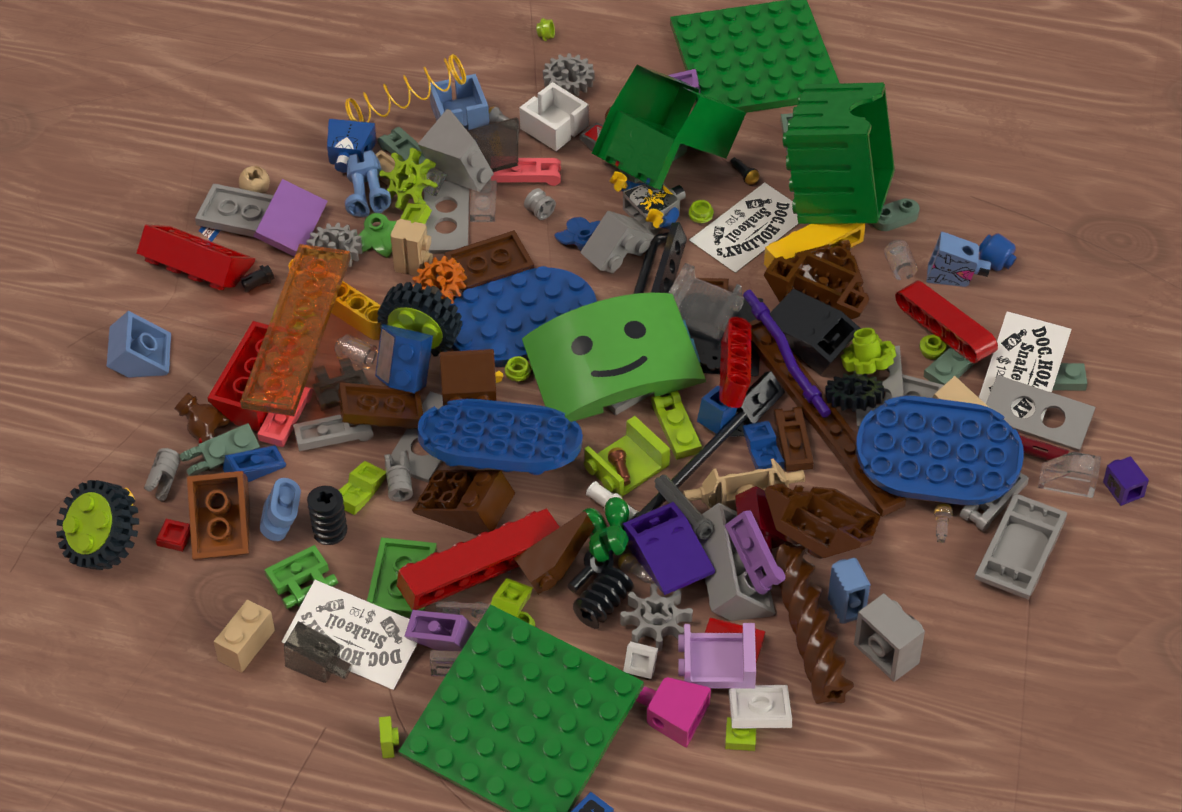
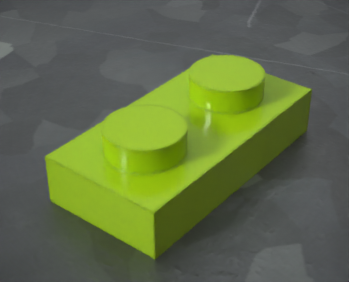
(511, 596)

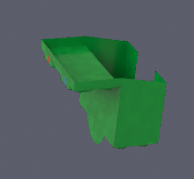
(653, 120)

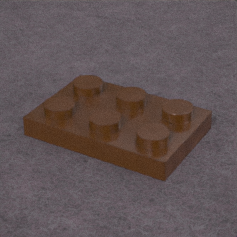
(492, 259)
(379, 405)

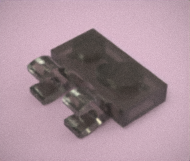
(327, 389)

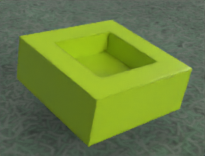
(416, 213)
(388, 737)
(740, 737)

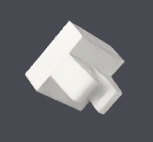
(640, 660)

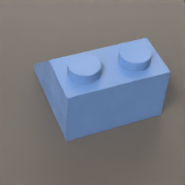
(138, 347)

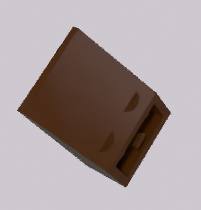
(466, 499)

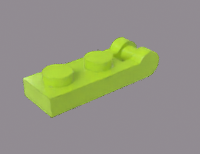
(676, 425)

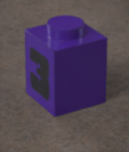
(1125, 480)

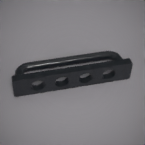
(669, 262)

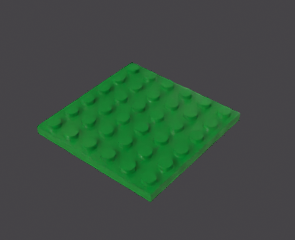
(754, 53)
(521, 717)

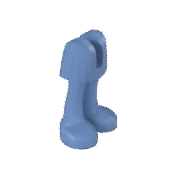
(366, 172)

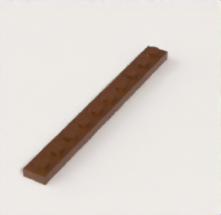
(832, 429)

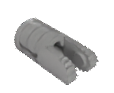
(163, 472)
(399, 477)

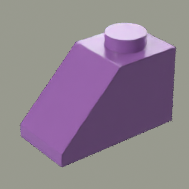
(439, 630)

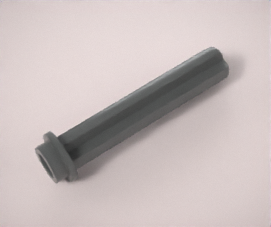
(701, 526)

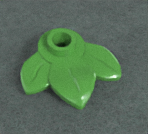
(379, 236)

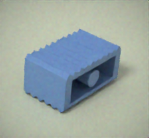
(848, 589)

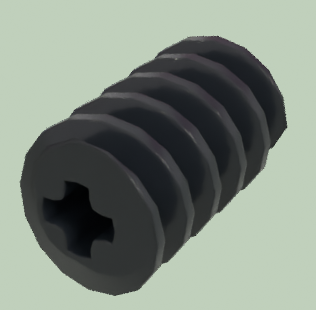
(327, 515)
(602, 596)

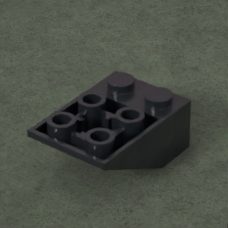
(813, 329)

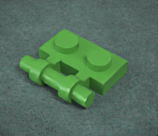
(297, 570)

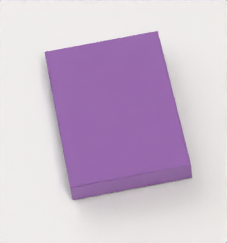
(290, 218)

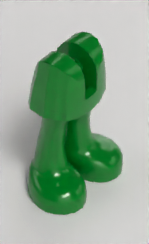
(612, 537)

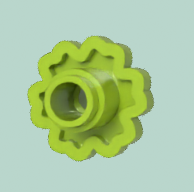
(868, 353)

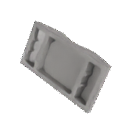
(1021, 546)

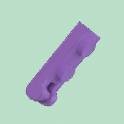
(754, 552)

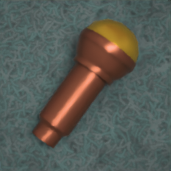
(617, 458)

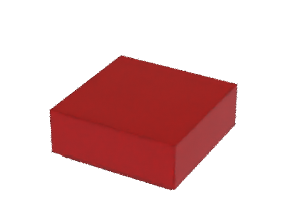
(173, 535)

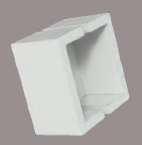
(554, 116)

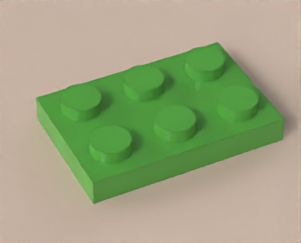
(390, 558)

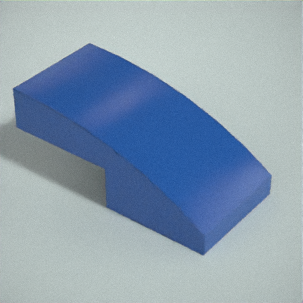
(762, 445)

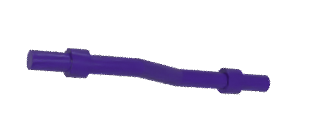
(810, 392)

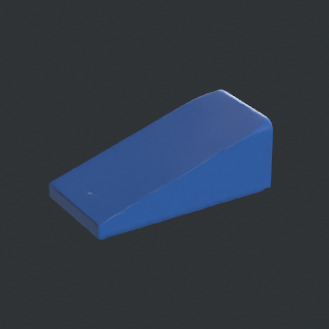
(255, 462)

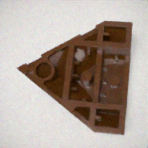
(823, 274)

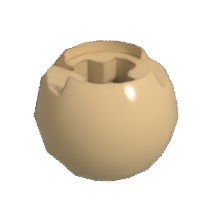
(254, 179)

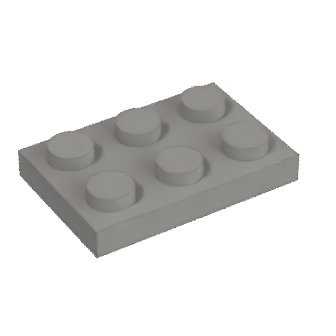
(233, 209)

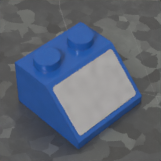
(403, 358)

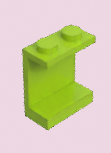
(644, 458)

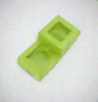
(361, 486)

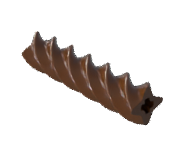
(808, 624)

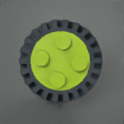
(422, 312)
(97, 525)

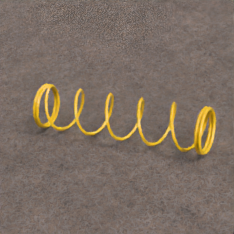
(450, 68)

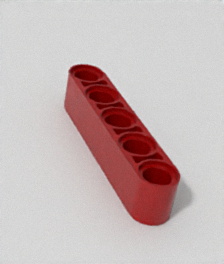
(946, 321)
(735, 362)

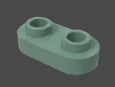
(897, 214)

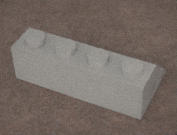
(730, 587)

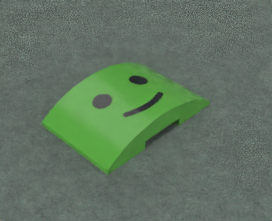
(612, 354)

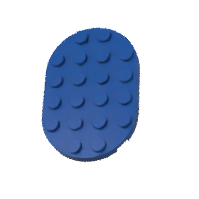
(511, 307)
(500, 436)
(939, 450)

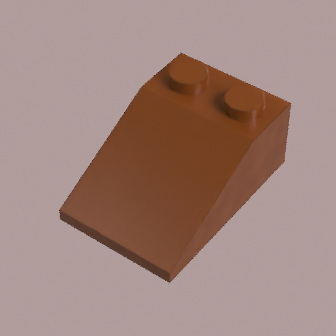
(219, 514)

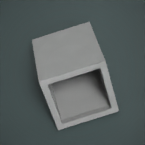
(456, 153)

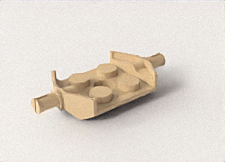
(724, 488)

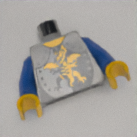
(648, 205)

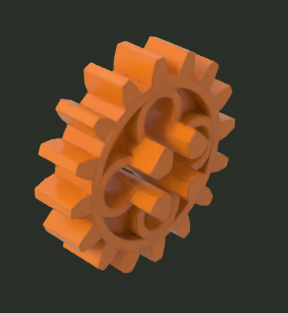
(450, 277)

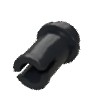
(257, 278)

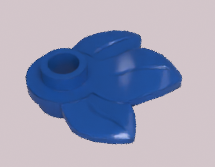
(577, 232)

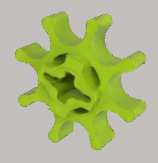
(409, 178)

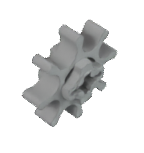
(655, 616)

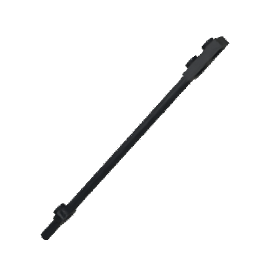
(758, 401)

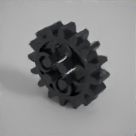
(854, 392)

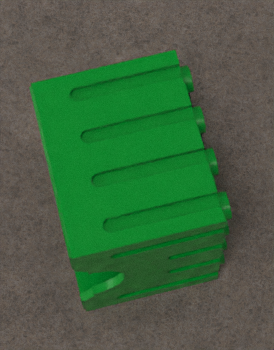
(840, 153)

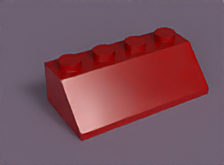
(193, 256)
(234, 378)

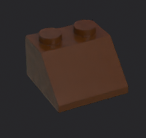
(468, 375)

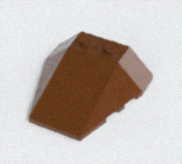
(821, 519)

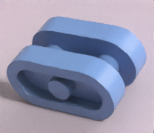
(280, 509)

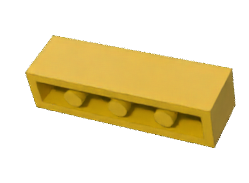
(812, 237)

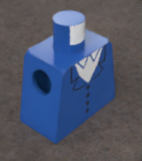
(347, 139)

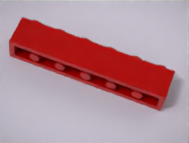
(472, 560)

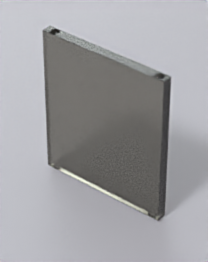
(498, 143)

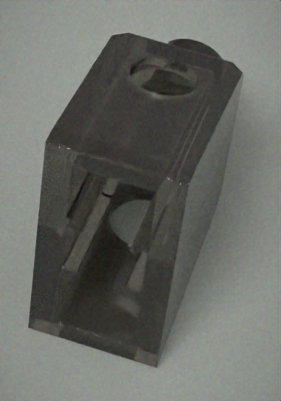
(314, 654)

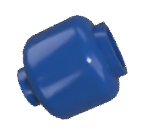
(997, 251)

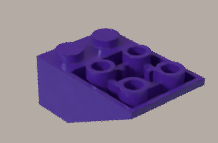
(668, 548)

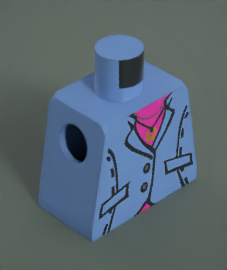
(955, 262)

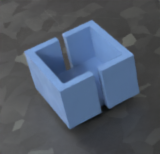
(468, 107)

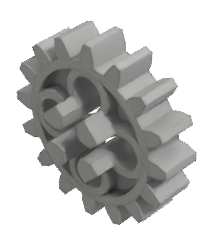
(578, 71)
(341, 239)

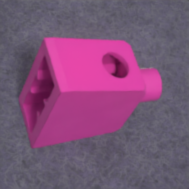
(676, 708)

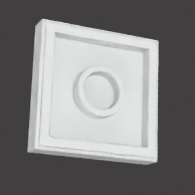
(760, 707)

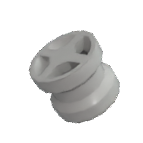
(539, 204)

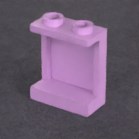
(718, 658)

